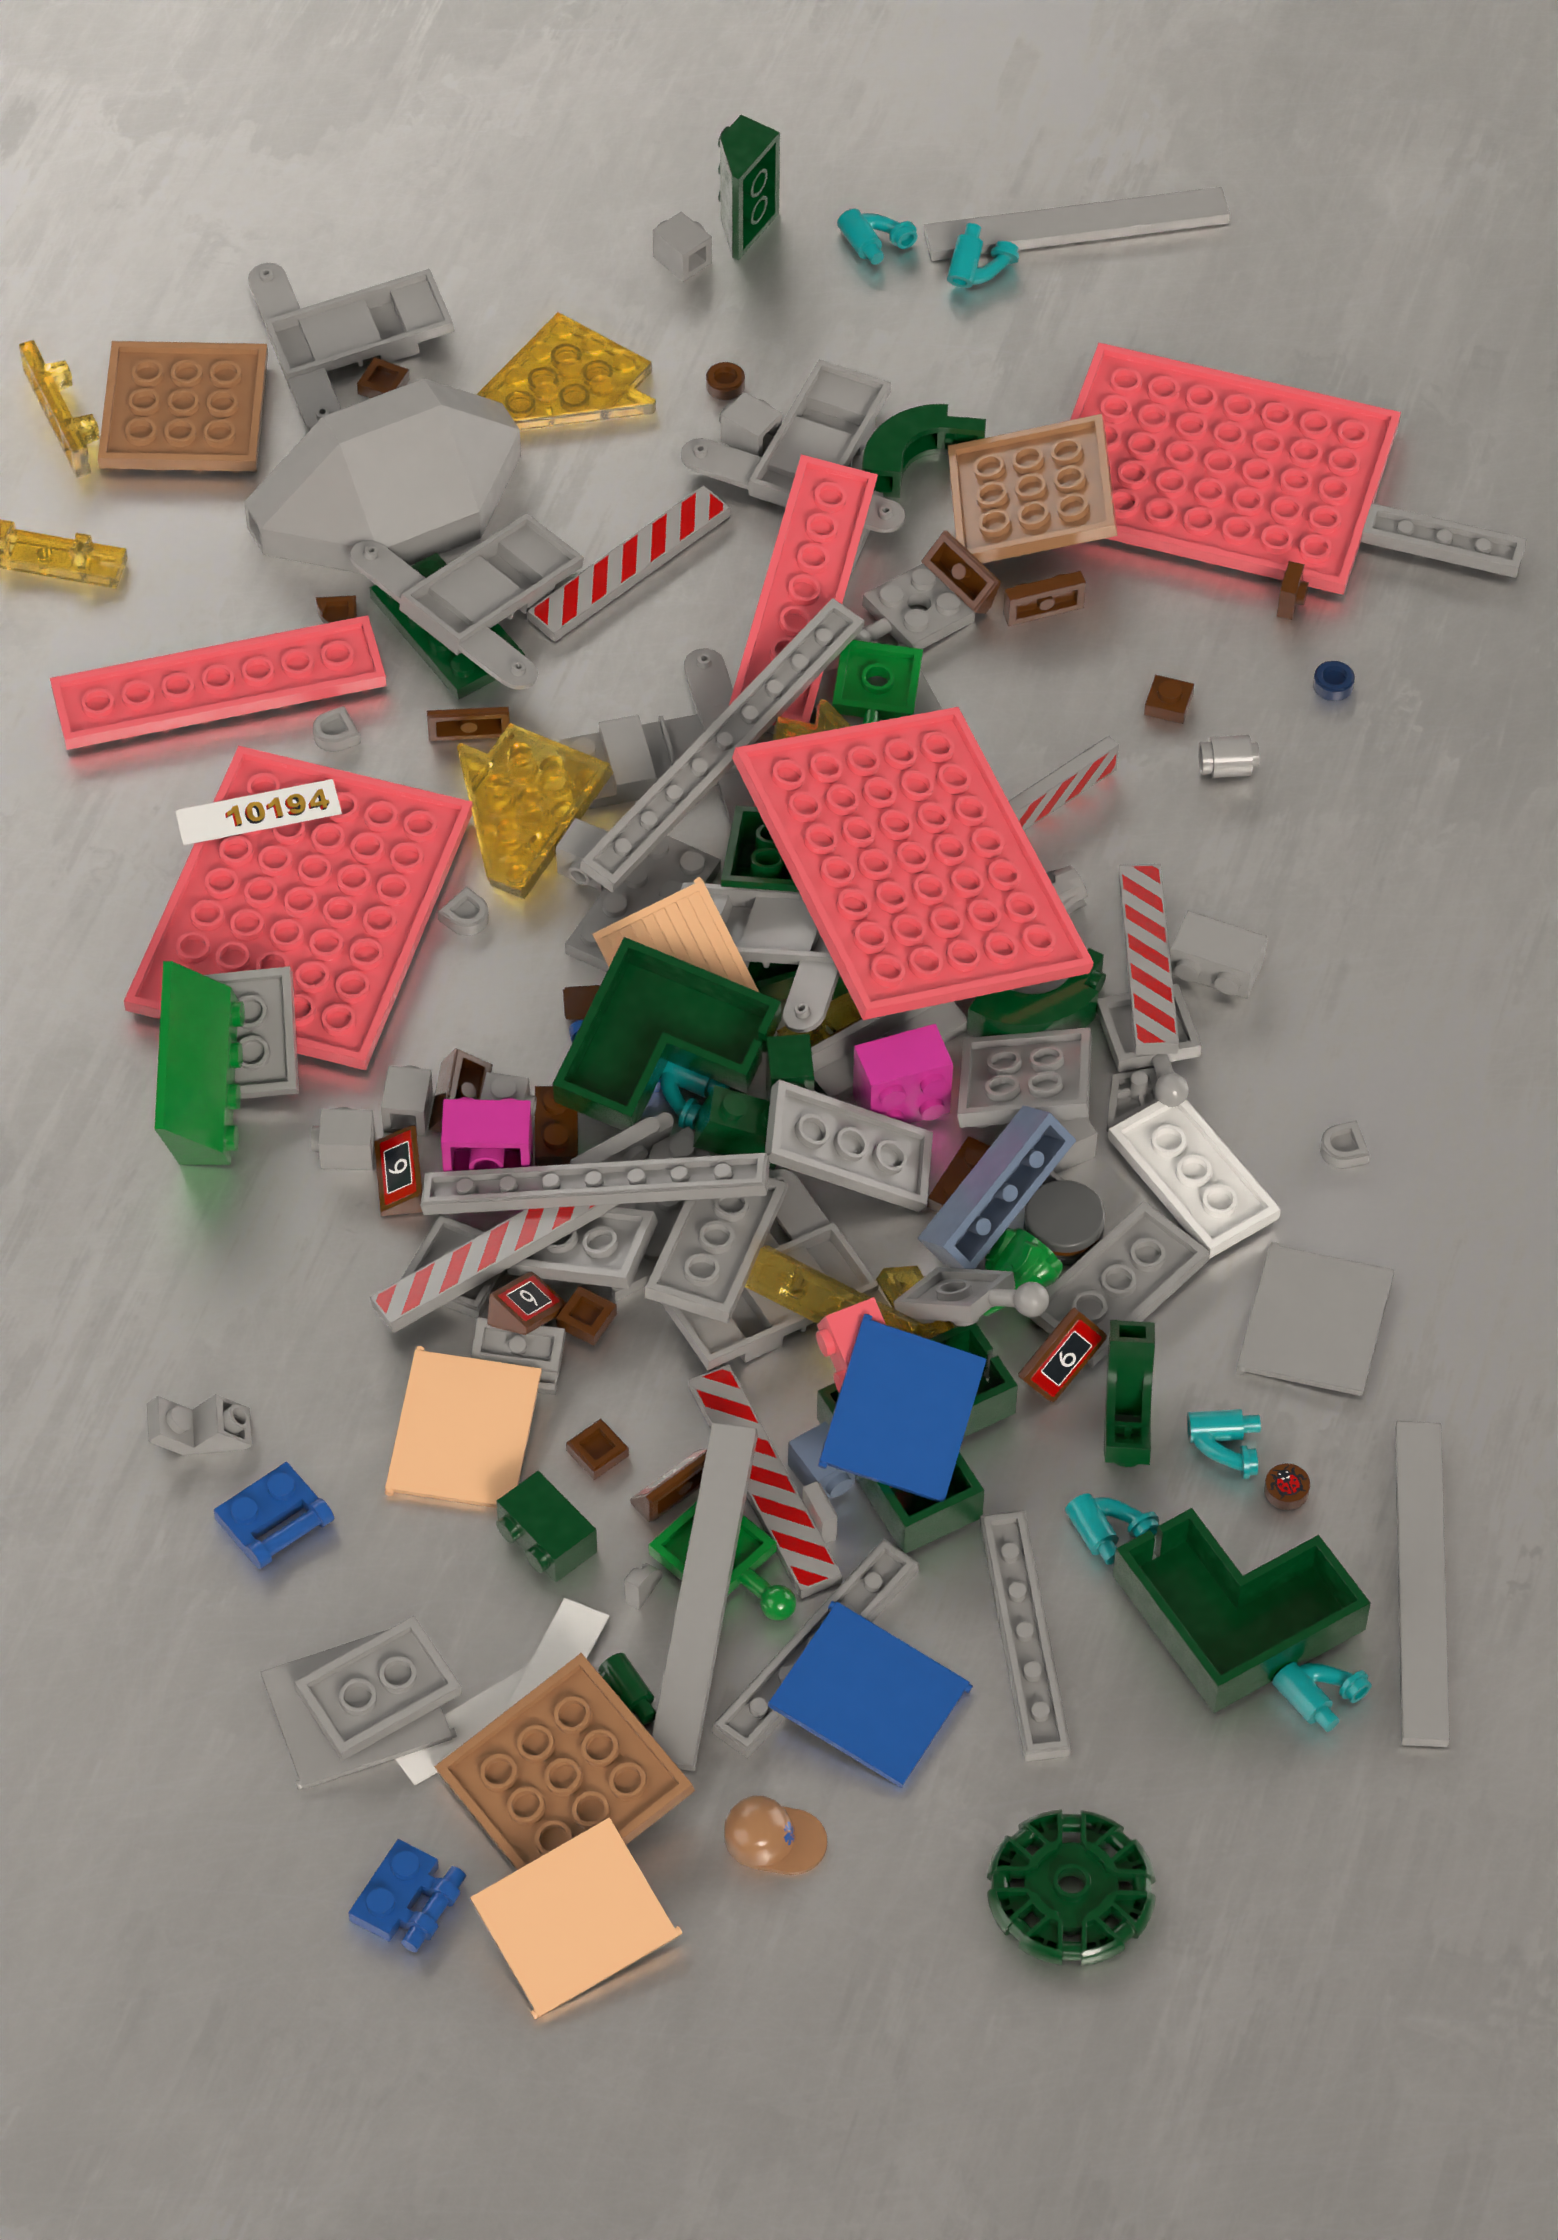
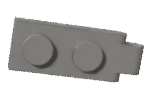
(630, 1143)

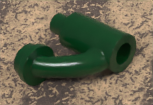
(628, 1686)

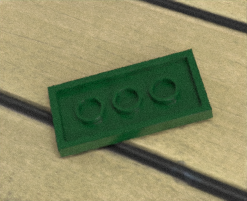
(454, 670)

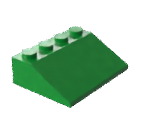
(198, 1067)

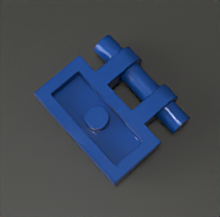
(395, 1890)

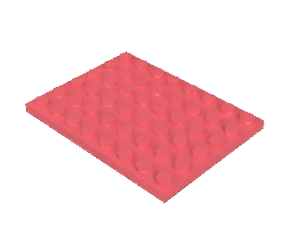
(1236, 465)
(911, 862)
(320, 895)

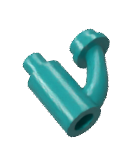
(860, 233)
(966, 256)
(679, 1076)
(1210, 1427)
(1090, 1521)
(1300, 1690)

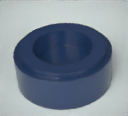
(1333, 680)

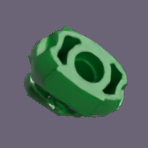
(1025, 1257)

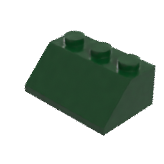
(748, 182)

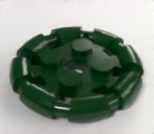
(1065, 1911)

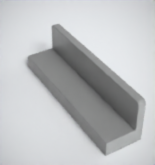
(835, 1055)

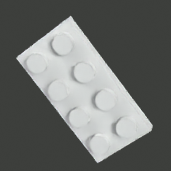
(1194, 1175)

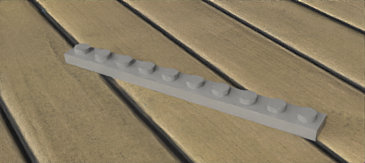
(712, 752)

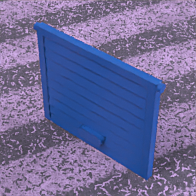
(902, 1410)
(869, 1694)

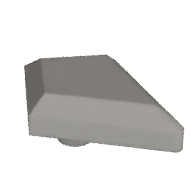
(1130, 1094)

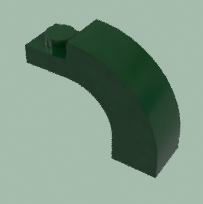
(911, 436)
(1066, 1007)
(1129, 1393)

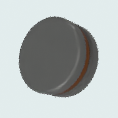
(1065, 1219)

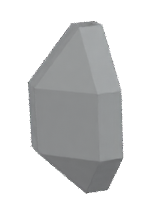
(395, 470)

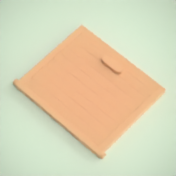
(684, 928)
(462, 1428)
(574, 1917)

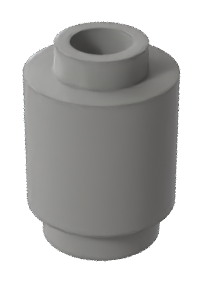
(1228, 756)

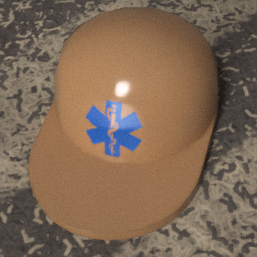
(774, 1836)

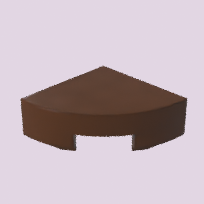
(336, 608)

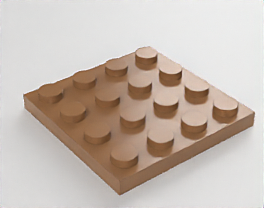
(183, 406)
(1033, 489)
(563, 1766)

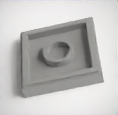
(443, 1238)

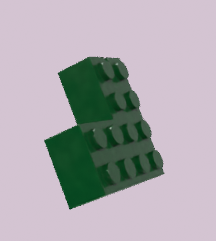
(657, 1013)
(918, 1520)
(1233, 1627)

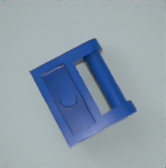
(265, 1507)

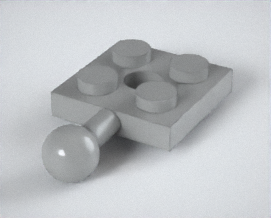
(914, 627)
(1117, 1024)
(967, 1294)

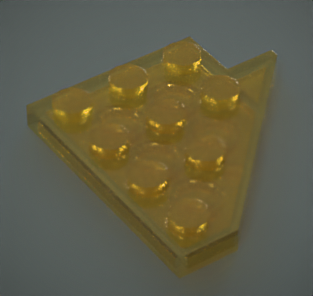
(570, 378)
(526, 801)

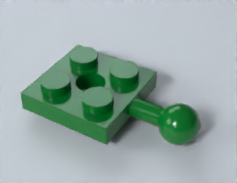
(874, 703)
(752, 1551)

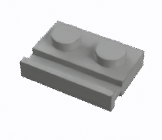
(537, 1349)

